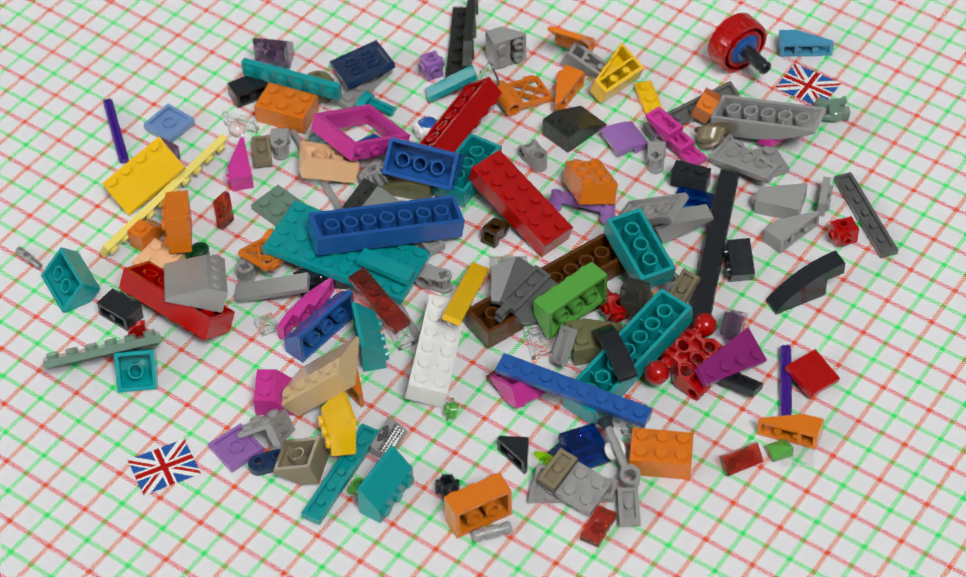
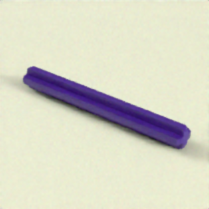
(116, 131)
(785, 381)

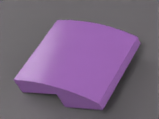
(624, 138)

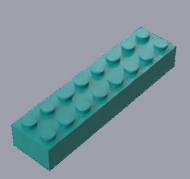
(645, 338)

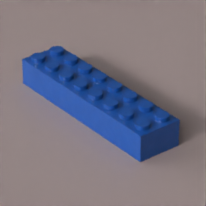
(385, 225)

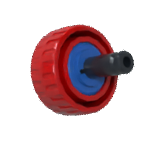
(738, 44)

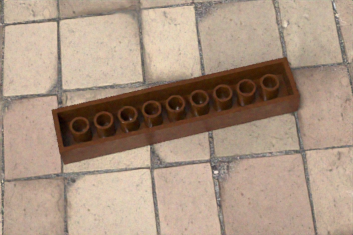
(598, 250)

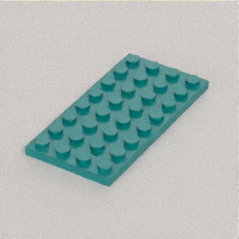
(293, 244)

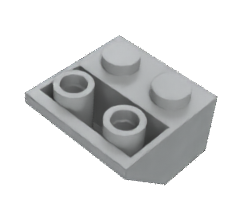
(505, 46)

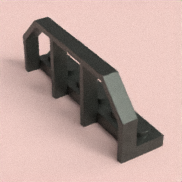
(462, 37)

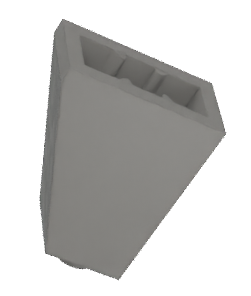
(780, 200)

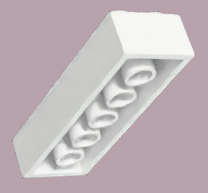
(434, 355)

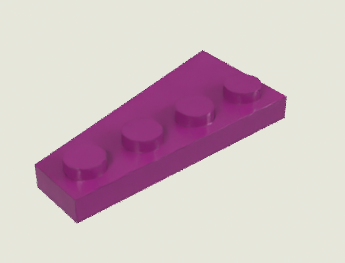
(733, 358)

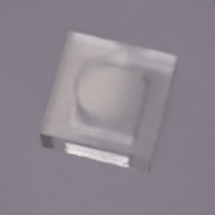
(266, 324)

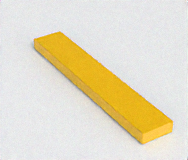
(465, 294)

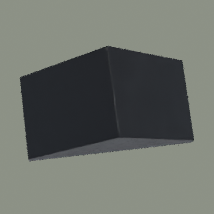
(515, 450)

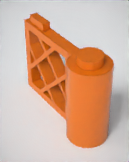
(566, 38)
(511, 99)
(258, 259)

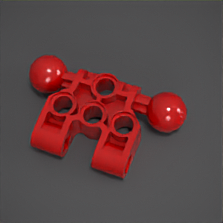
(682, 360)

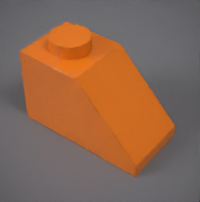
(706, 105)
(143, 233)

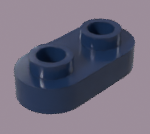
(267, 463)

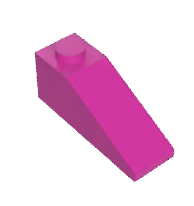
(239, 168)

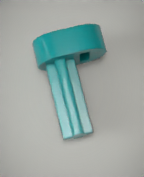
(369, 98)

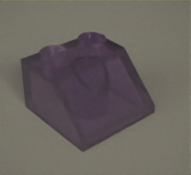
(274, 52)

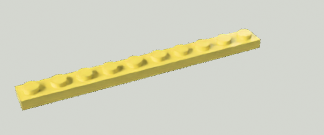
(182, 179)

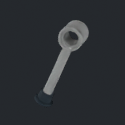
(626, 469)

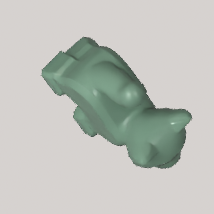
(835, 108)

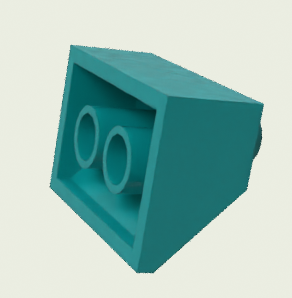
(70, 280)
(371, 341)
(384, 485)

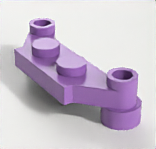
(558, 197)

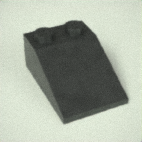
(571, 127)
(368, 194)

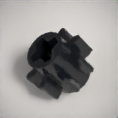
(446, 485)

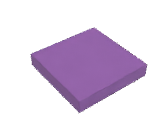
(235, 451)

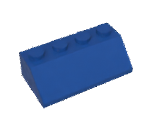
(422, 163)
(320, 326)

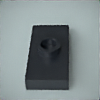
(742, 384)

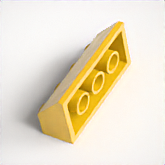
(144, 176)

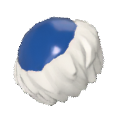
(423, 125)

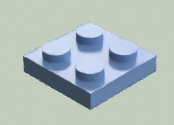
(169, 123)

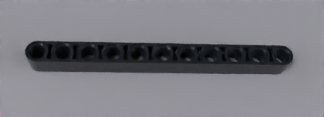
(715, 241)

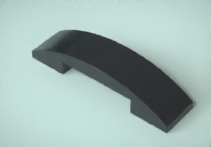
(616, 352)

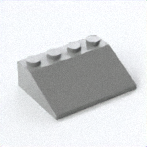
(196, 282)

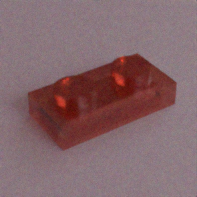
(741, 459)

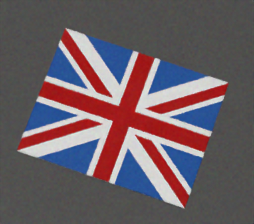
(807, 84)
(164, 467)

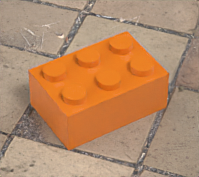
(286, 108)
(590, 182)
(177, 222)
(662, 453)
(478, 505)

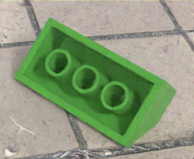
(571, 299)

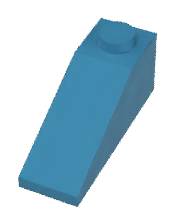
(802, 44)

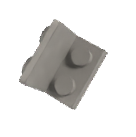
(275, 422)

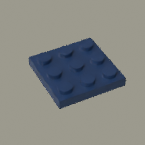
(362, 64)

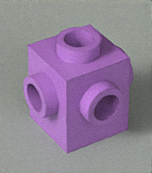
(431, 65)

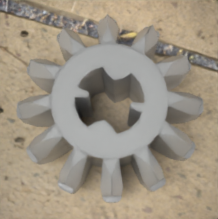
(374, 173)

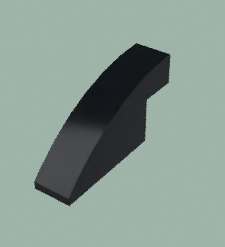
(806, 283)

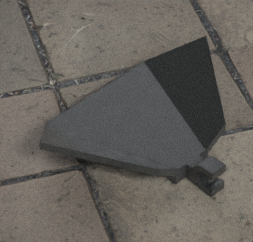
(515, 288)

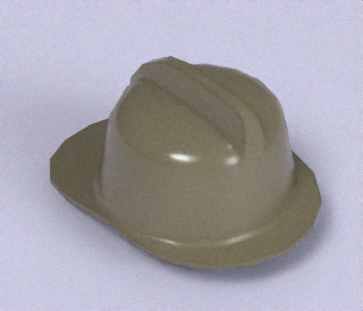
(713, 133)

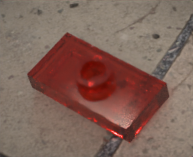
(223, 210)
(598, 526)

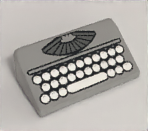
(389, 435)

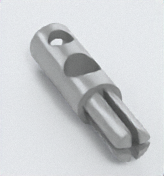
(28, 257)

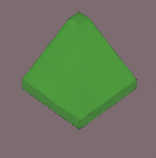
(780, 450)

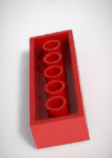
(463, 115)
(520, 203)
(146, 284)

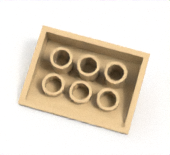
(322, 379)

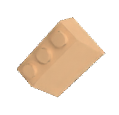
(325, 163)

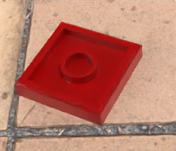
(812, 373)

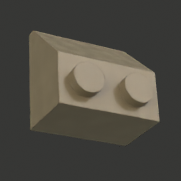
(302, 460)

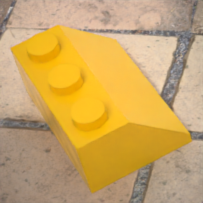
(338, 425)

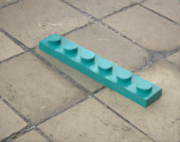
(291, 79)
(339, 477)

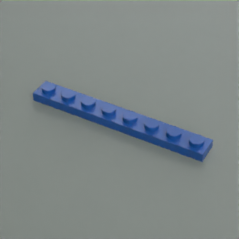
(574, 390)

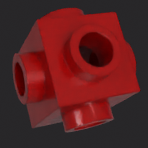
(843, 231)
(613, 309)

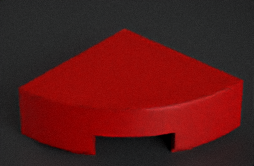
(138, 328)

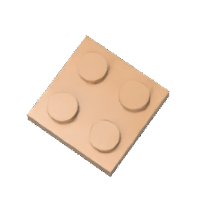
(157, 254)

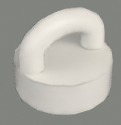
(610, 452)

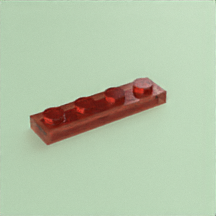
(379, 300)

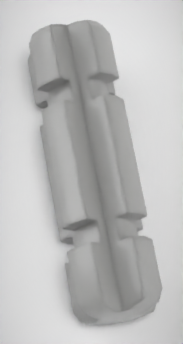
(491, 531)

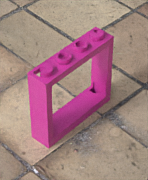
(328, 127)

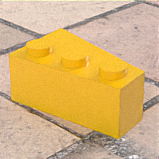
(617, 74)

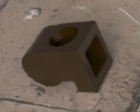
(494, 231)

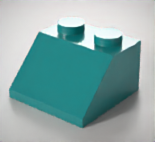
(136, 369)

